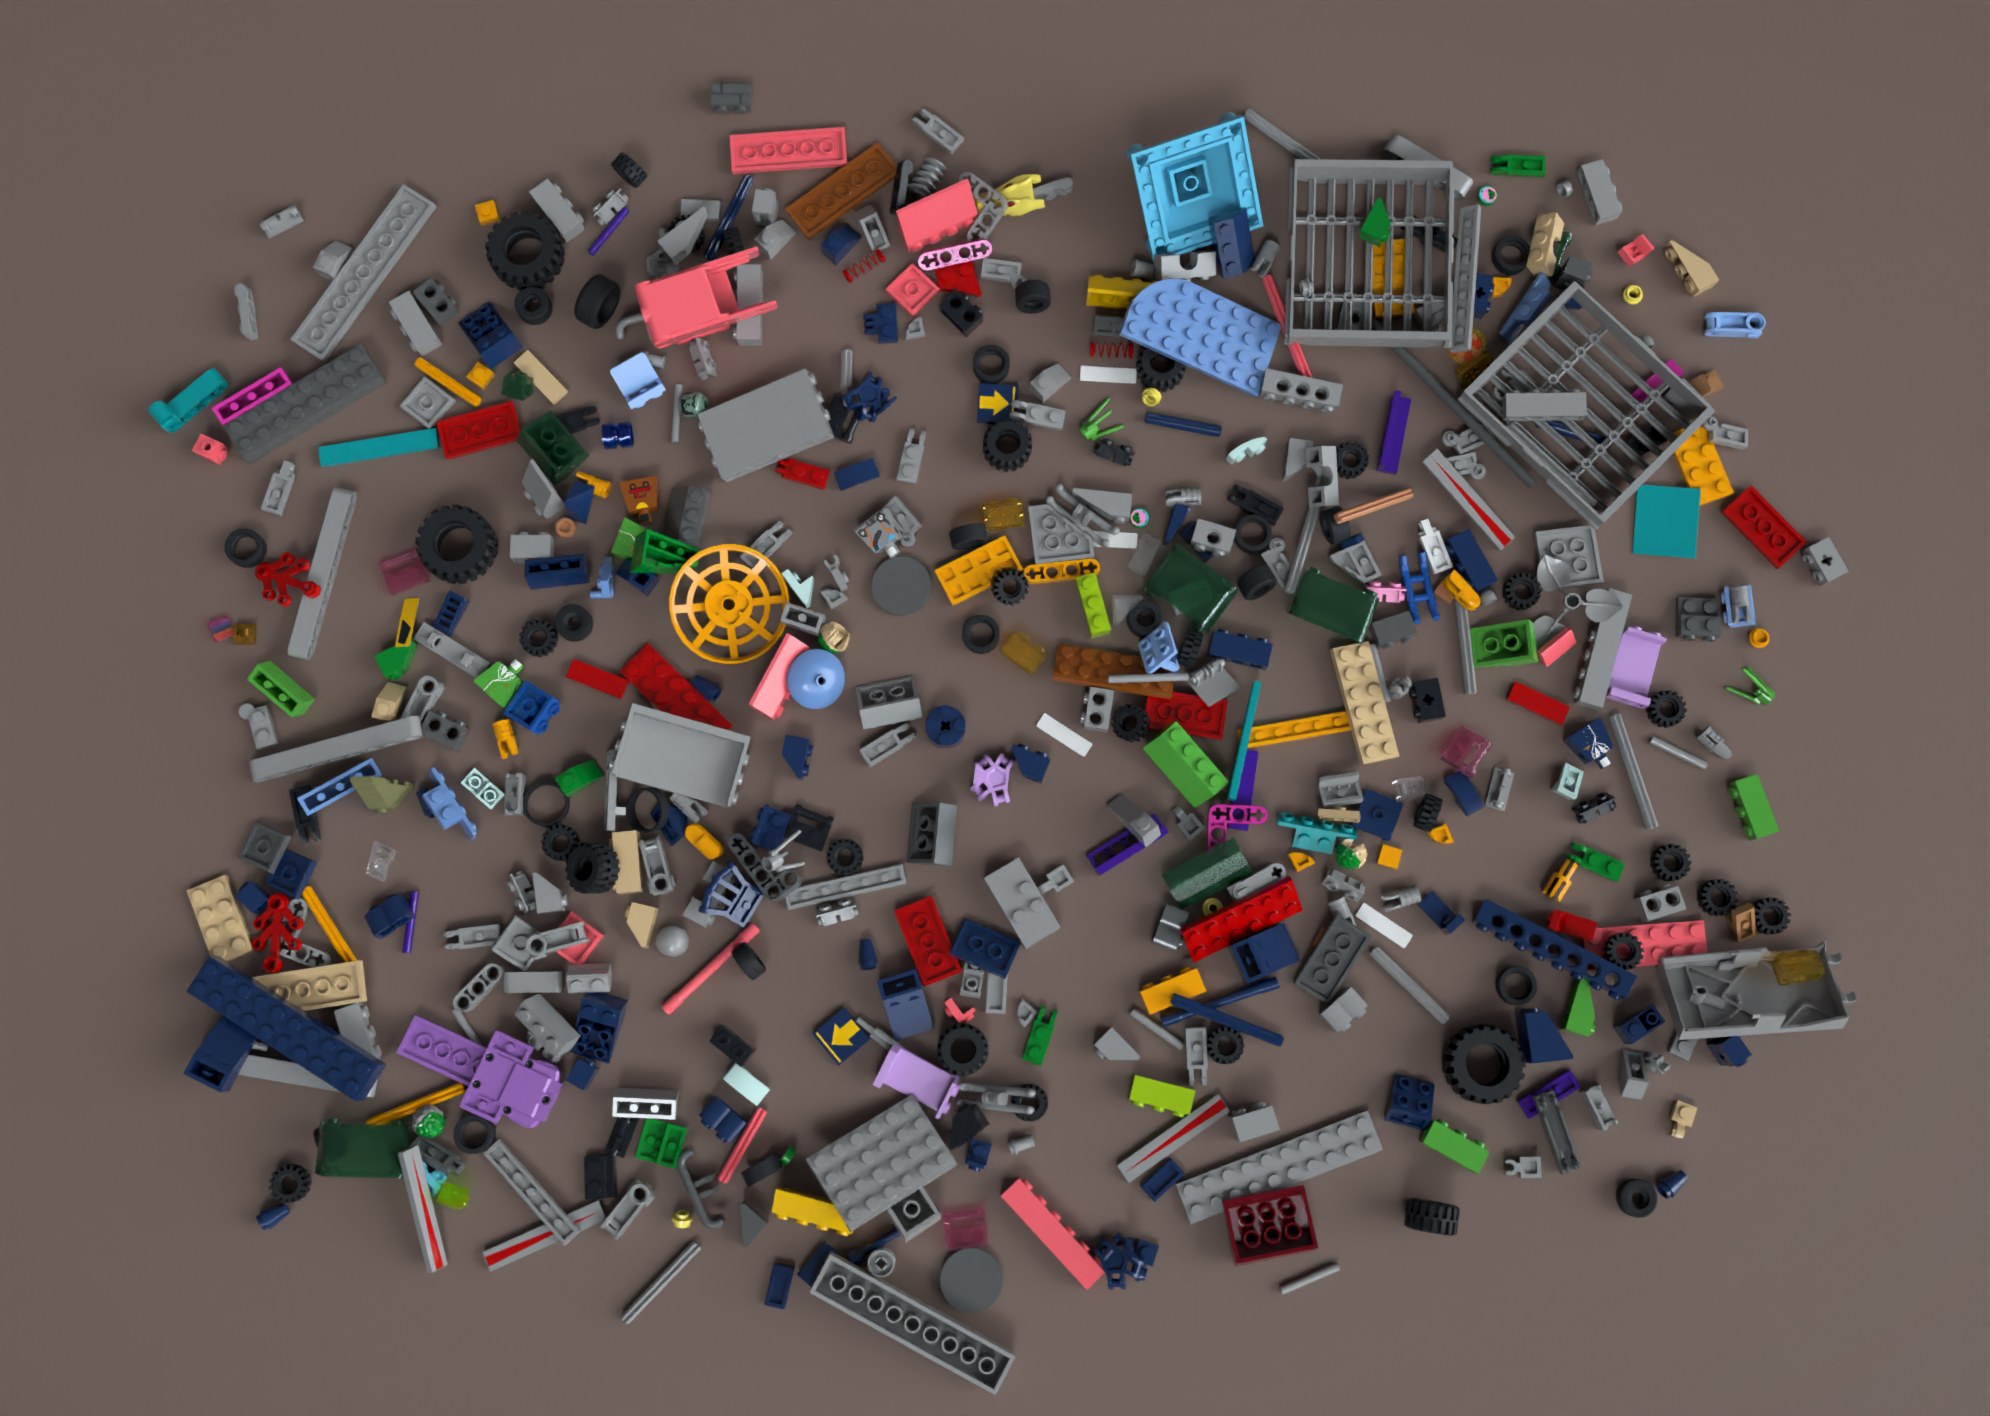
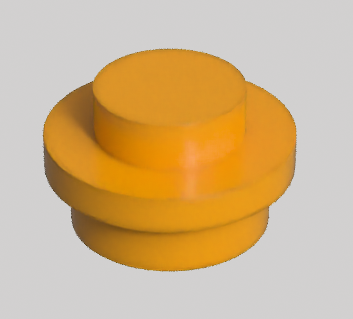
(1759, 638)

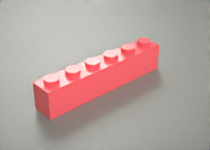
(1052, 1233)

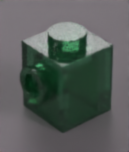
(517, 385)

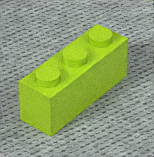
(1092, 605)
(1161, 1096)

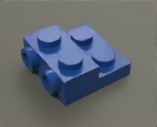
(532, 708)

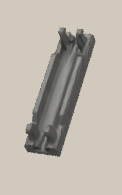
(1556, 1131)

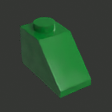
(1376, 225)
(396, 660)
(579, 777)

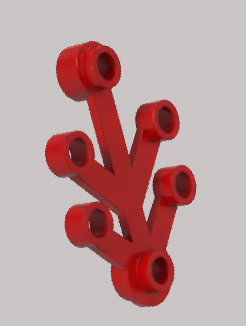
(266, 572)
(276, 930)

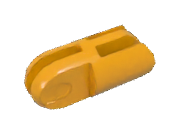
(1461, 591)
(703, 841)
(1561, 880)

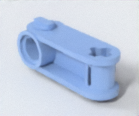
(1734, 324)

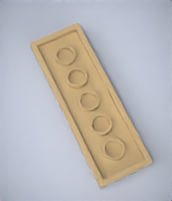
(1364, 703)
(320, 985)

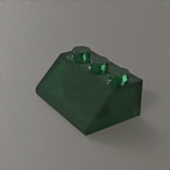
(552, 447)

